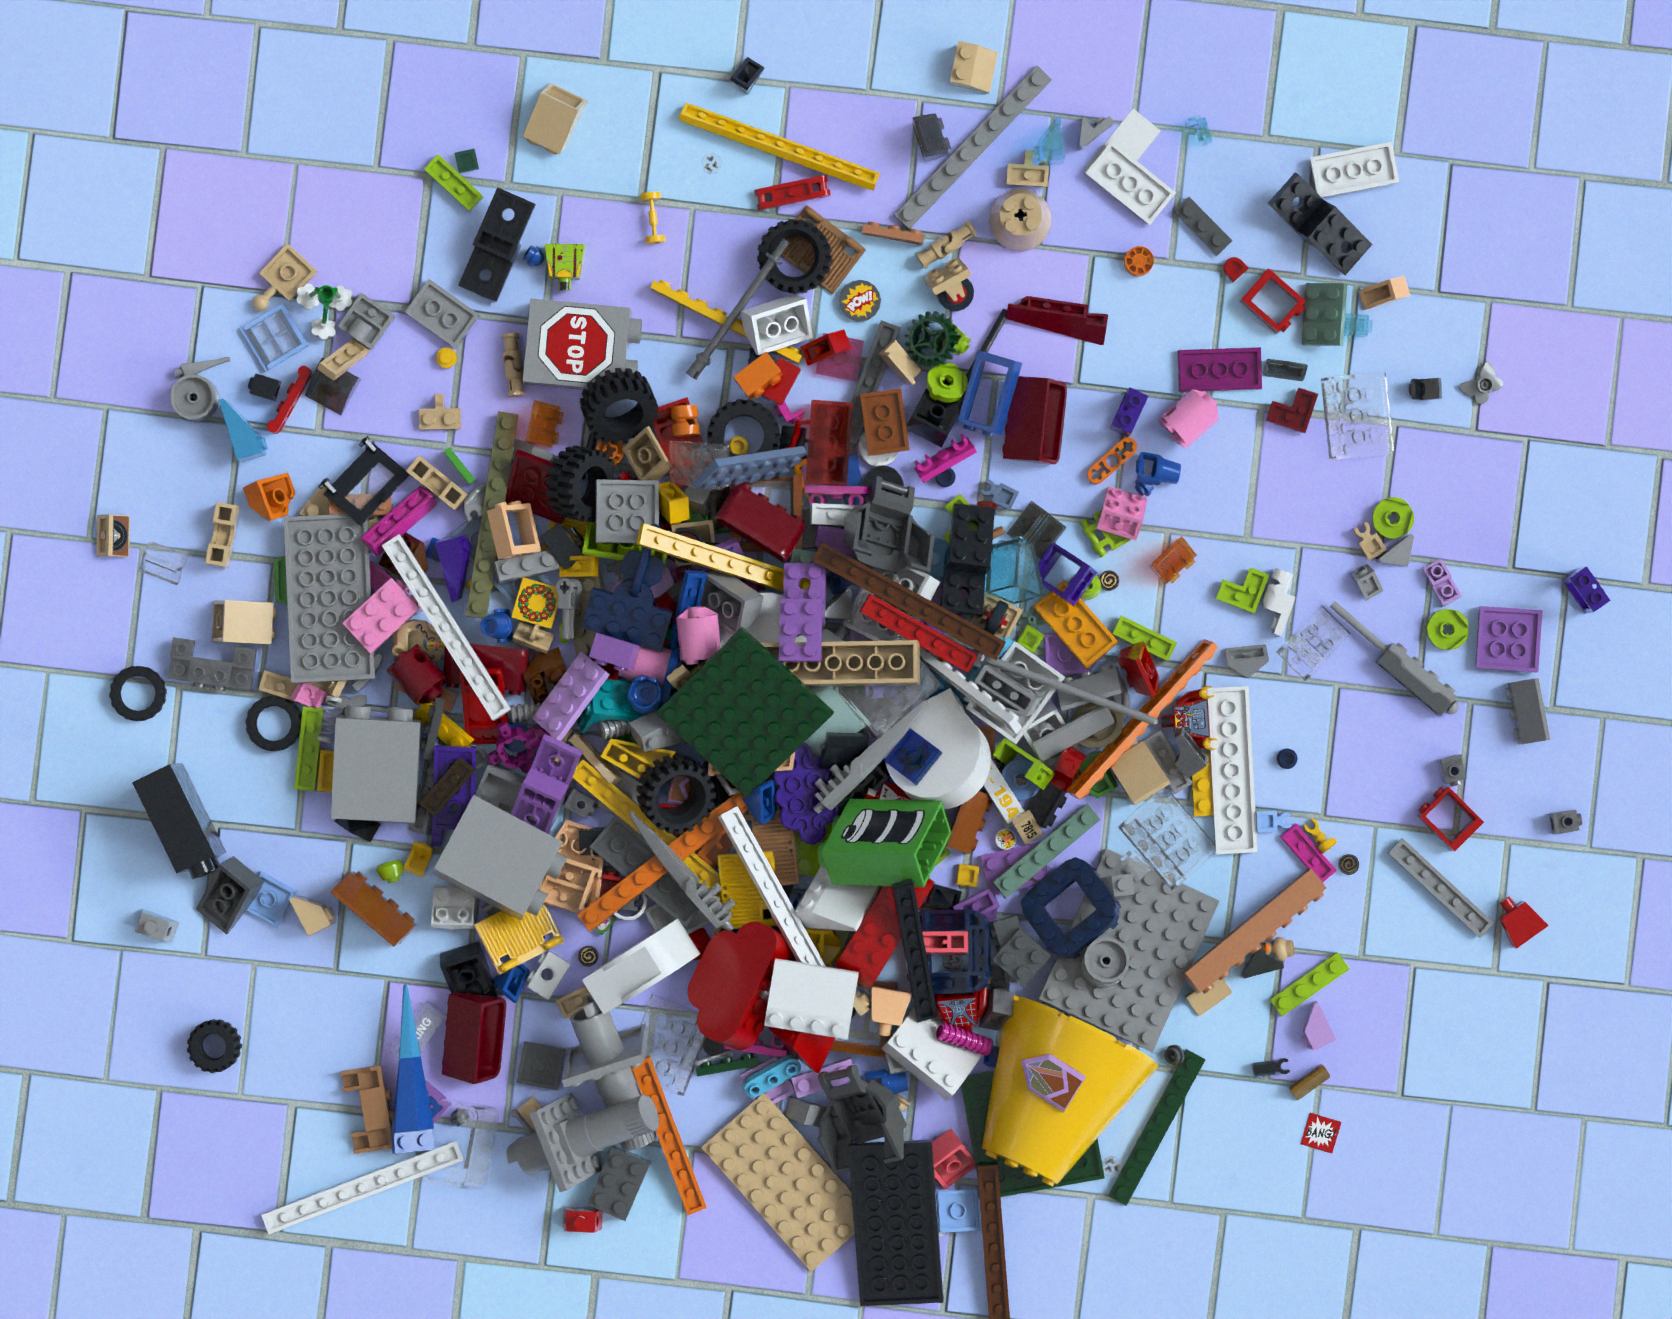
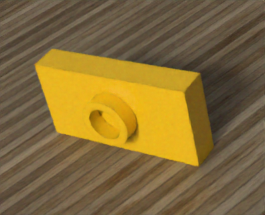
(325, 771)

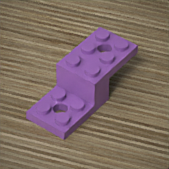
(802, 612)
(546, 783)

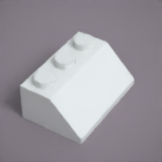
(777, 323)

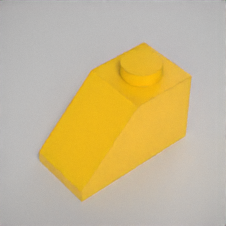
(673, 503)

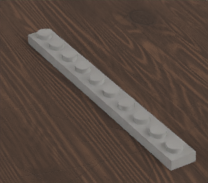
(973, 147)

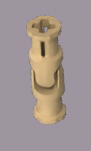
(949, 242)
(513, 368)

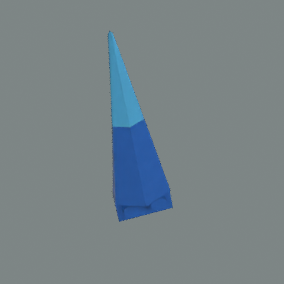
(412, 1114)

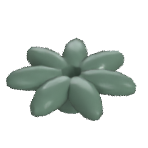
(1032, 614)

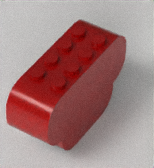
(876, 937)
(735, 983)

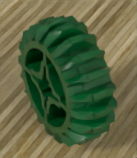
(923, 325)

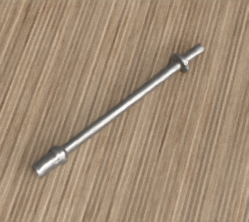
(704, 357)

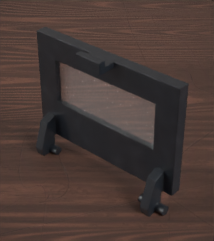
(365, 483)

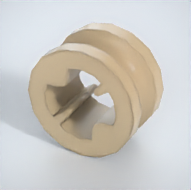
(903, 1102)

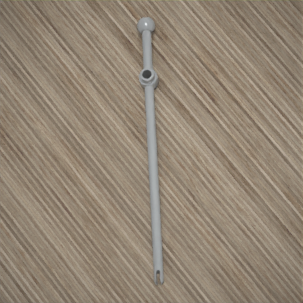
(1063, 687)

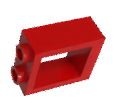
(1285, 323)
(1465, 833)

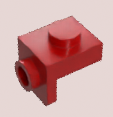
(609, 881)

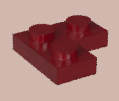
(1294, 417)

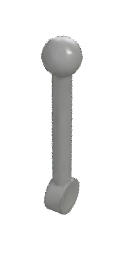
(727, 1053)
(514, 1113)

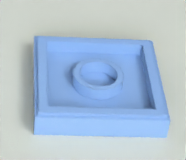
(271, 900)
(958, 1210)

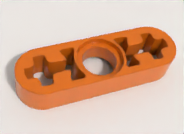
(1120, 446)

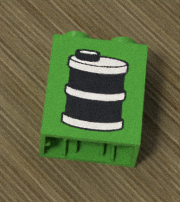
(885, 842)

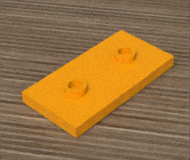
(1076, 627)

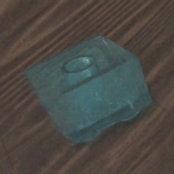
(1050, 145)

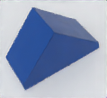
(762, 802)
(512, 981)

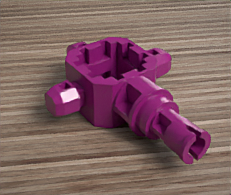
(530, 738)

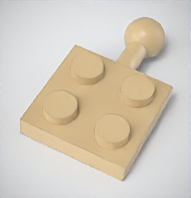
(285, 274)

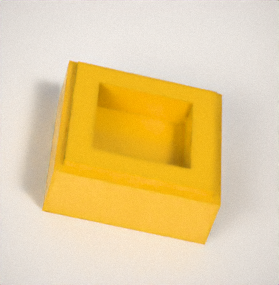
(967, 875)

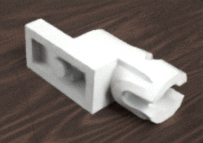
(1278, 600)

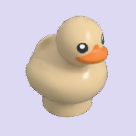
(1281, 948)

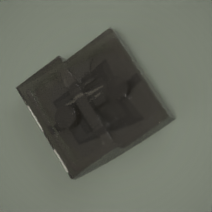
(1037, 527)

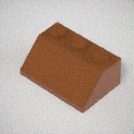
(969, 822)

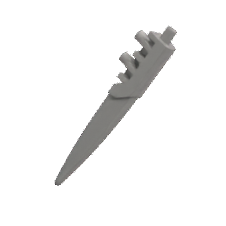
(861, 766)
(687, 880)

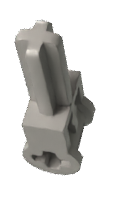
(568, 601)

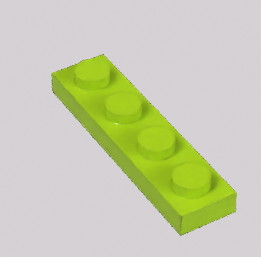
(308, 749)
(1309, 984)

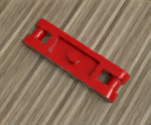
(792, 192)
(285, 408)

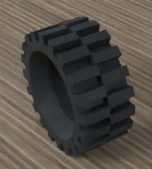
(821, 247)
(614, 388)
(745, 408)
(566, 480)
(691, 809)

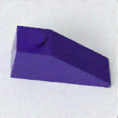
(454, 559)

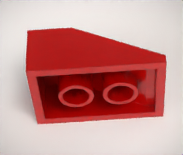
(1140, 669)

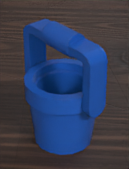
(1162, 470)
(498, 625)
(896, 1082)

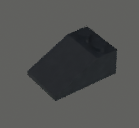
(934, 418)
(467, 970)

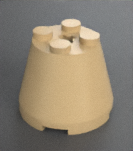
(1018, 234)

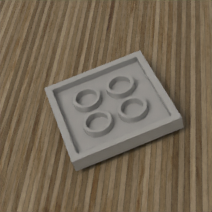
(623, 507)

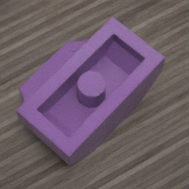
(983, 902)

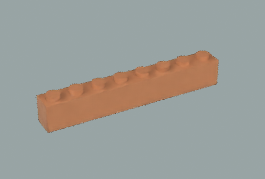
(1253, 931)

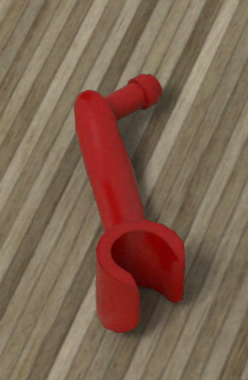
(796, 433)

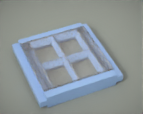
(274, 337)

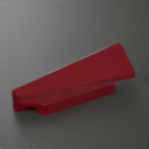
(1060, 317)

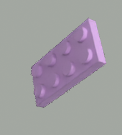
(570, 696)

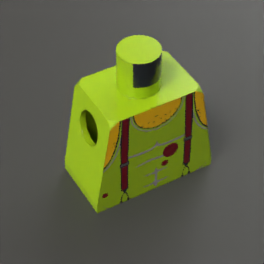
(565, 263)

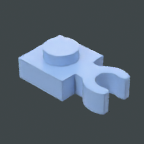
(1268, 820)

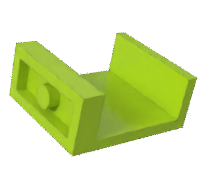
(1037, 774)

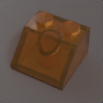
(544, 424)
(1173, 560)

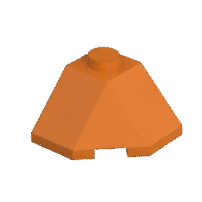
(270, 496)

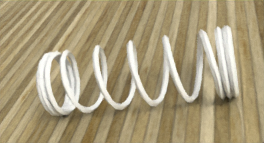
(323, 738)

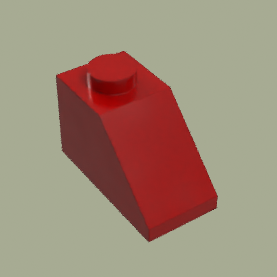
(826, 347)

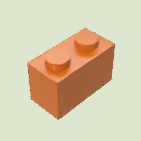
(758, 376)

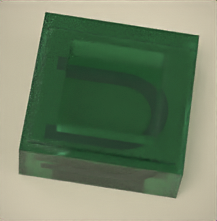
(466, 161)

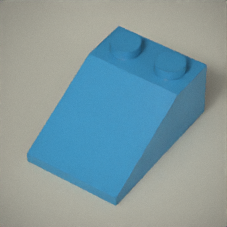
(245, 439)

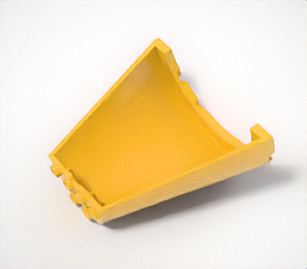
(1031, 1130)

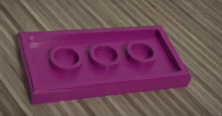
(1220, 369)

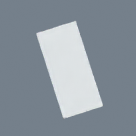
(1132, 136)

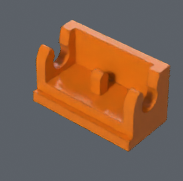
(718, 845)

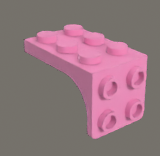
(382, 614)

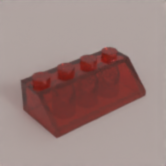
(829, 443)

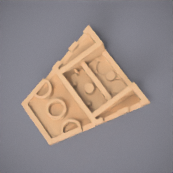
(579, 878)

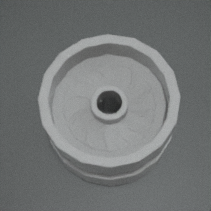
(182, 396)
(1112, 952)

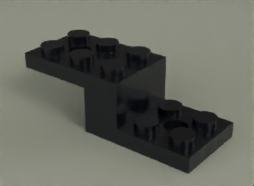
(1320, 223)
(497, 244)
(967, 559)

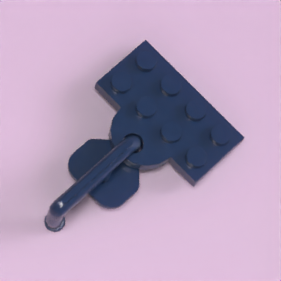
(626, 613)

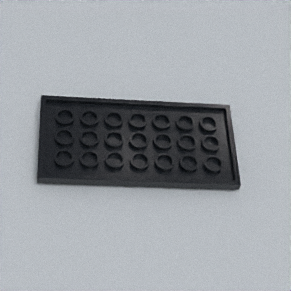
(896, 1225)

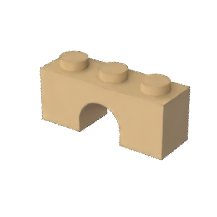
(437, 483)
(222, 541)

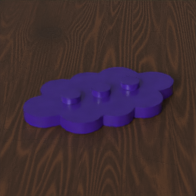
(797, 796)

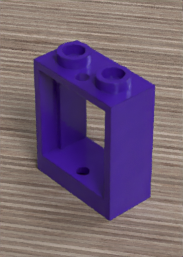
(1126, 420)
(1078, 583)
(1580, 586)

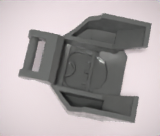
(886, 534)
(858, 1113)

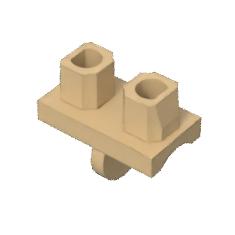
(533, 637)

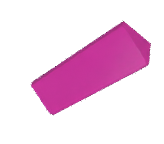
(399, 519)

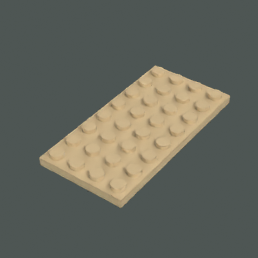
(785, 1180)

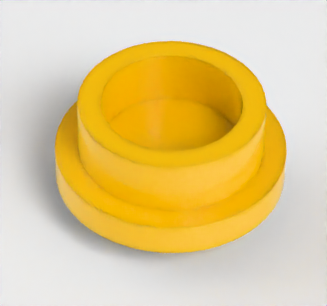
(446, 357)
(738, 445)

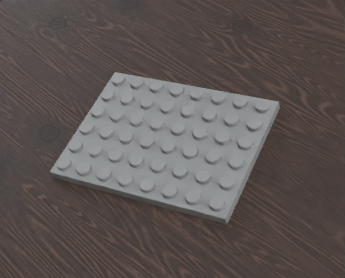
(1162, 939)

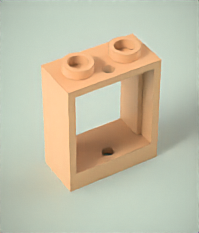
(502, 533)

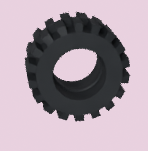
(197, 1052)

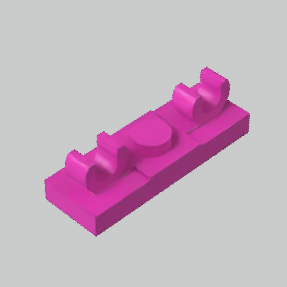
(945, 459)
(838, 492)
(759, 1048)

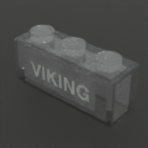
(426, 1022)

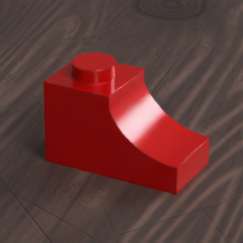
(1067, 768)

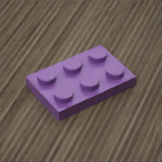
(998, 862)

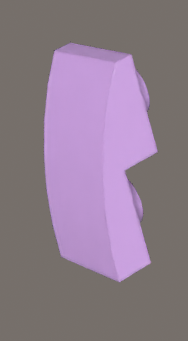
(1441, 582)

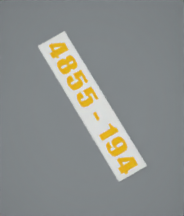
(1002, 794)

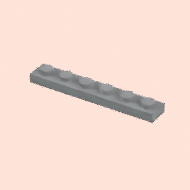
(1440, 888)

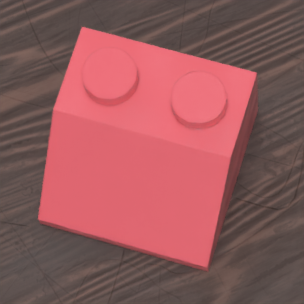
(951, 1158)

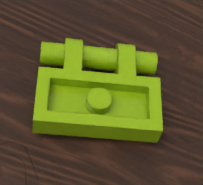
(1112, 539)

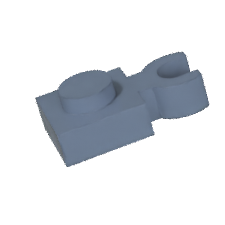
(1003, 495)

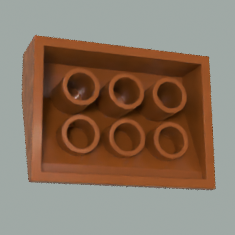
(373, 908)

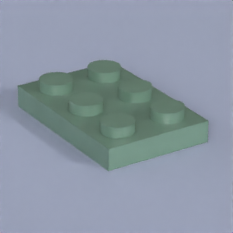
(1324, 314)

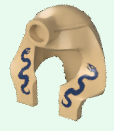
(413, 633)

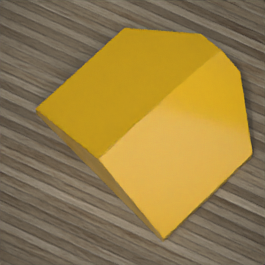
(826, 943)

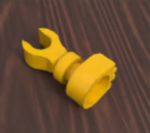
(1325, 844)

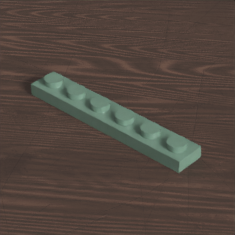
(1046, 851)

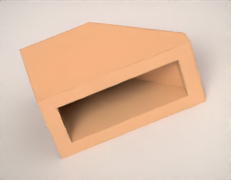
(1384, 292)

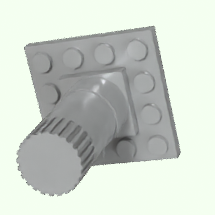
(606, 1059)
(570, 1140)

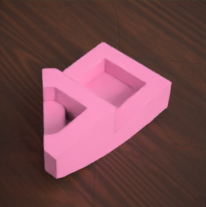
(309, 695)

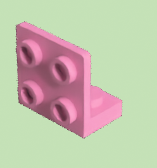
(1122, 513)

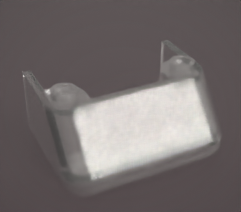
(480, 1149)

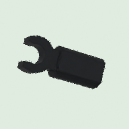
(1269, 1067)

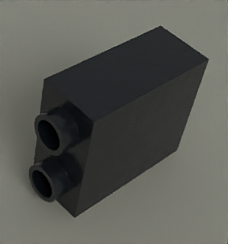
(180, 820)

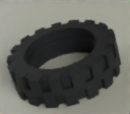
(122, 677)
(257, 738)

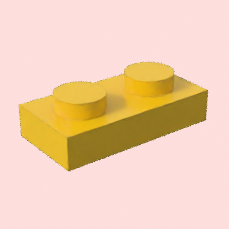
(584, 567)

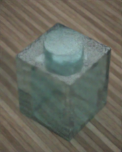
(1357, 325)

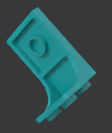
(608, 704)

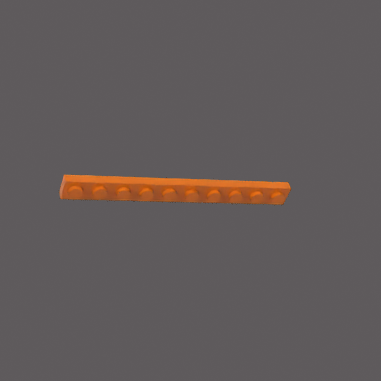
(1135, 728)
(653, 870)

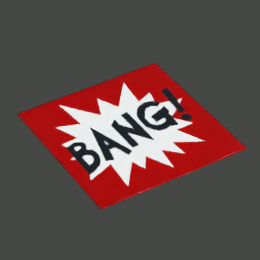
(1321, 1133)

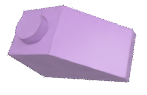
(1317, 1029)

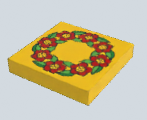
(536, 603)

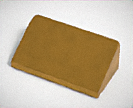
(1309, 1082)

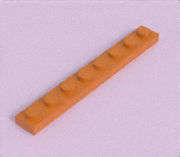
(670, 1139)

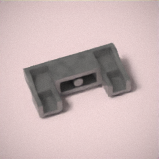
(204, 671)

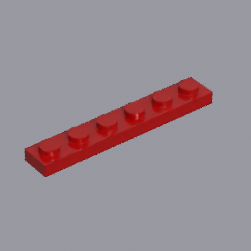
(915, 630)

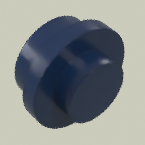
(946, 478)
(1287, 758)

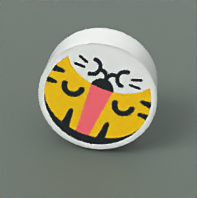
(436, 646)
(1005, 839)

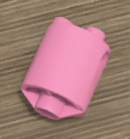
(1190, 417)
(698, 634)
(650, 664)

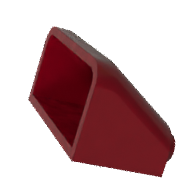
(1035, 421)
(760, 521)
(510, 660)
(473, 1037)

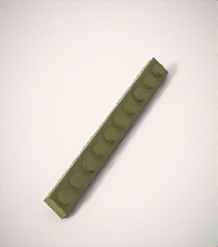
(494, 493)

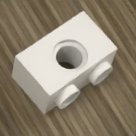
(557, 965)

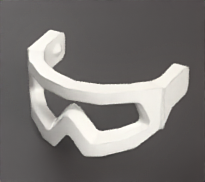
(638, 913)

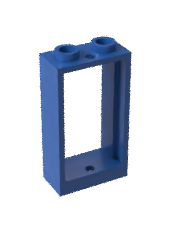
(1005, 398)

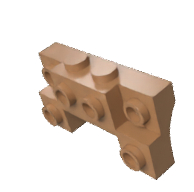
(375, 1108)

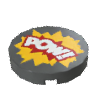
(860, 300)

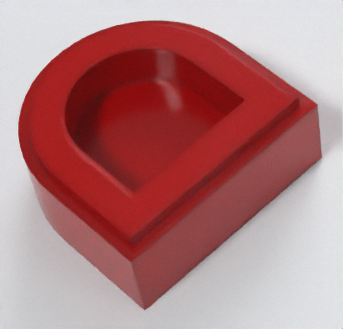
(1234, 268)

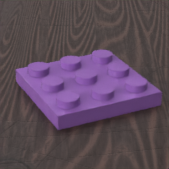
(1508, 639)

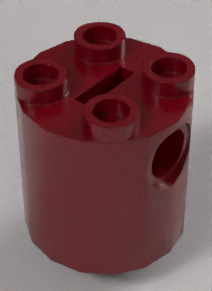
(418, 676)

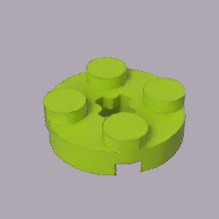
(942, 392)
(1398, 528)
(1459, 631)

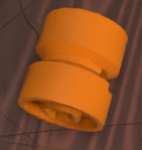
(685, 420)

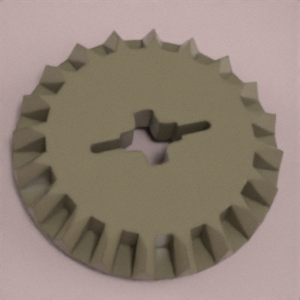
(1105, 736)

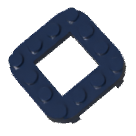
(1088, 930)
(978, 949)

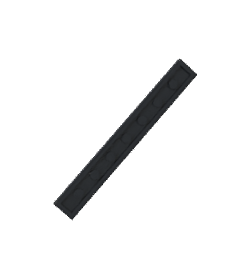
(914, 950)

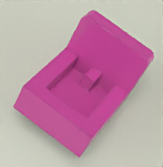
(783, 410)

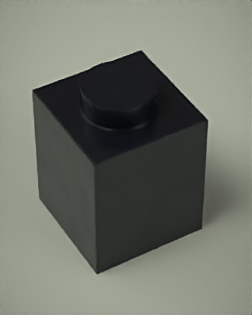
(264, 387)

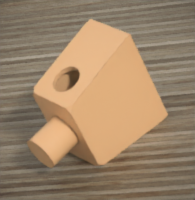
(888, 1008)

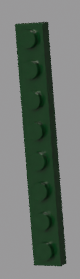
(1156, 1127)

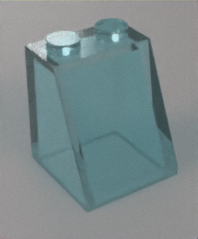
(1014, 571)

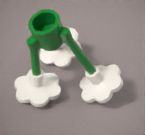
(326, 295)

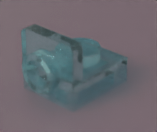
(1203, 132)

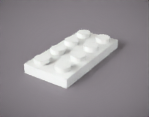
(1354, 170)
(1130, 183)

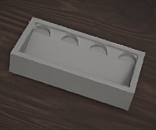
(501, 788)

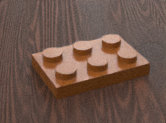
(884, 422)

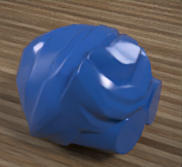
(645, 694)

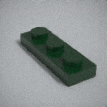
(727, 1064)

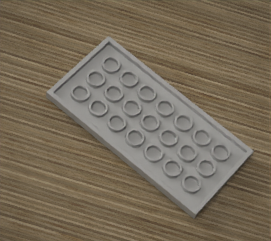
(325, 585)

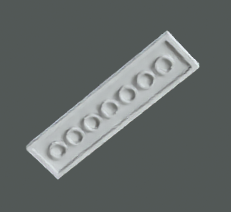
(1232, 770)

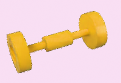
(651, 196)

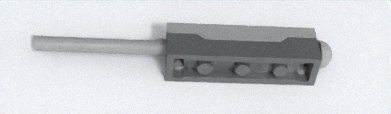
(1407, 670)

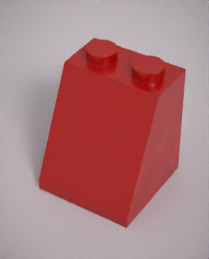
(807, 1047)

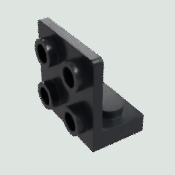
(1045, 804)

